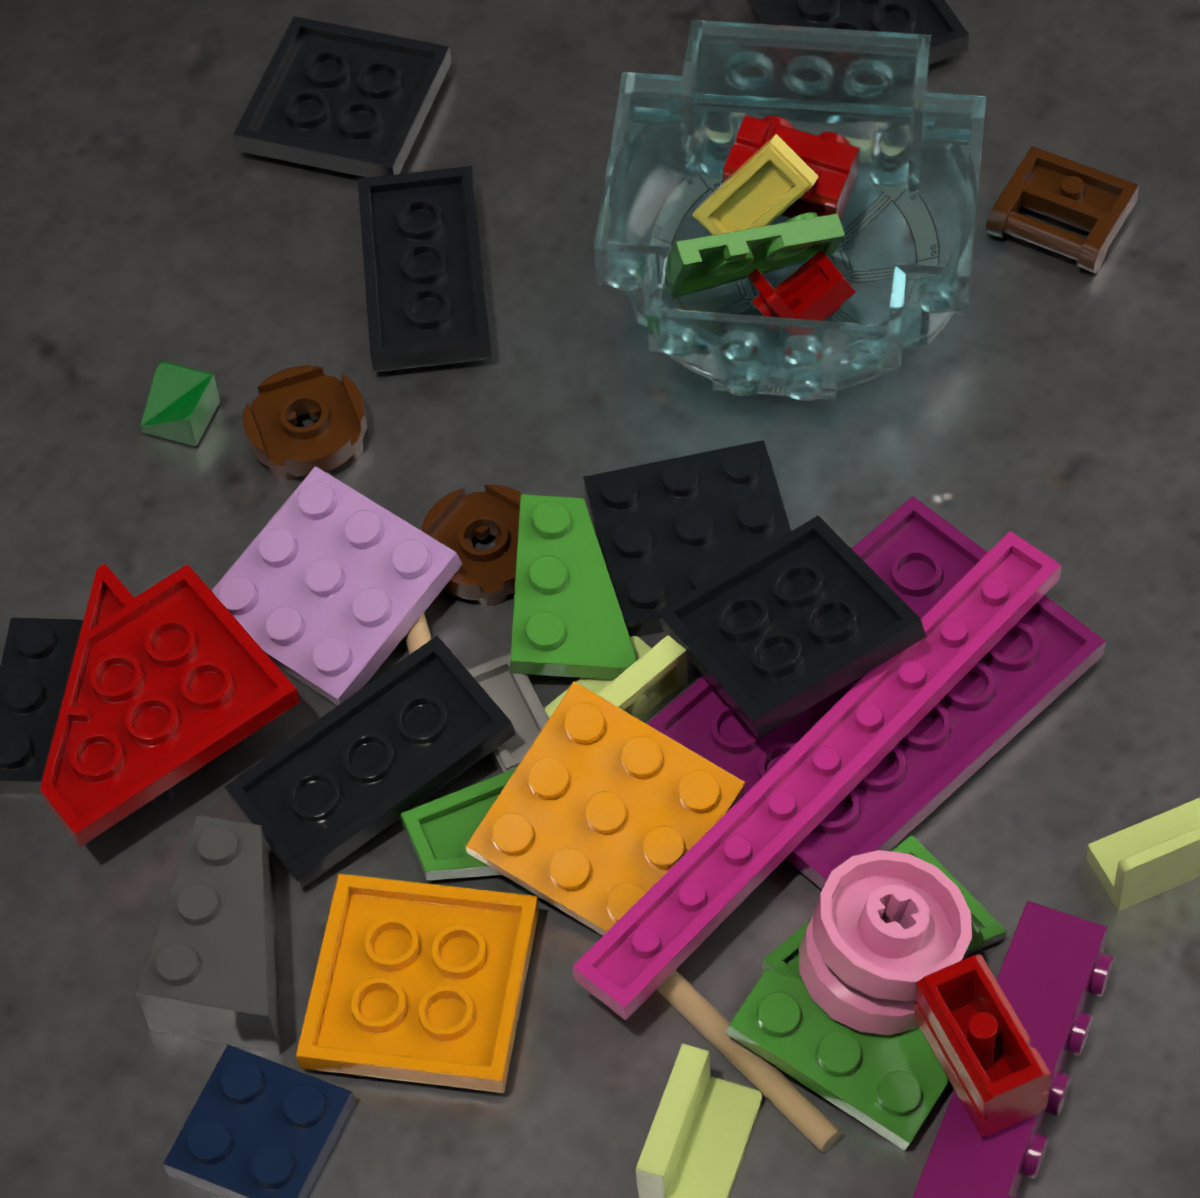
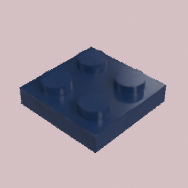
(259, 1130)

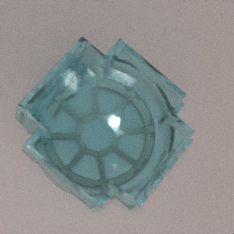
(903, 225)

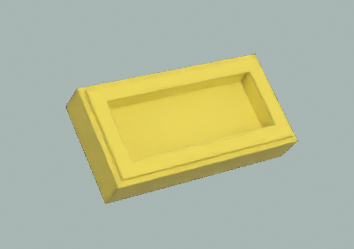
(757, 190)

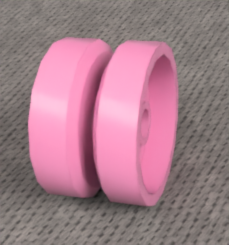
(878, 933)

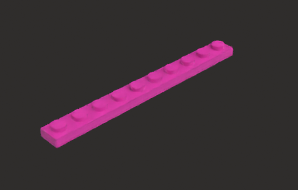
(813, 778)

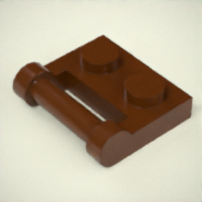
(1069, 194)

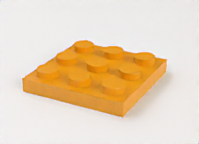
(600, 810)
(419, 983)

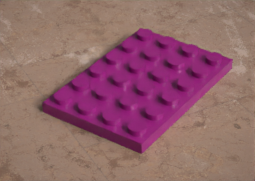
(986, 709)

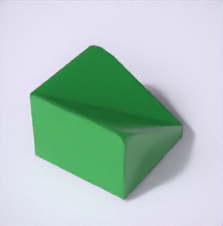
(180, 403)

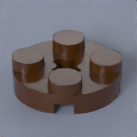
(297, 450)
(460, 517)

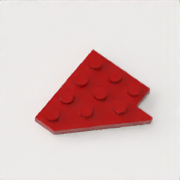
(153, 698)

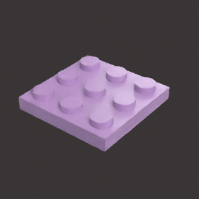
(334, 585)

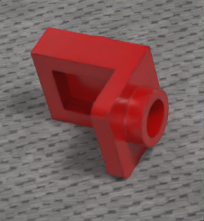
(808, 293)

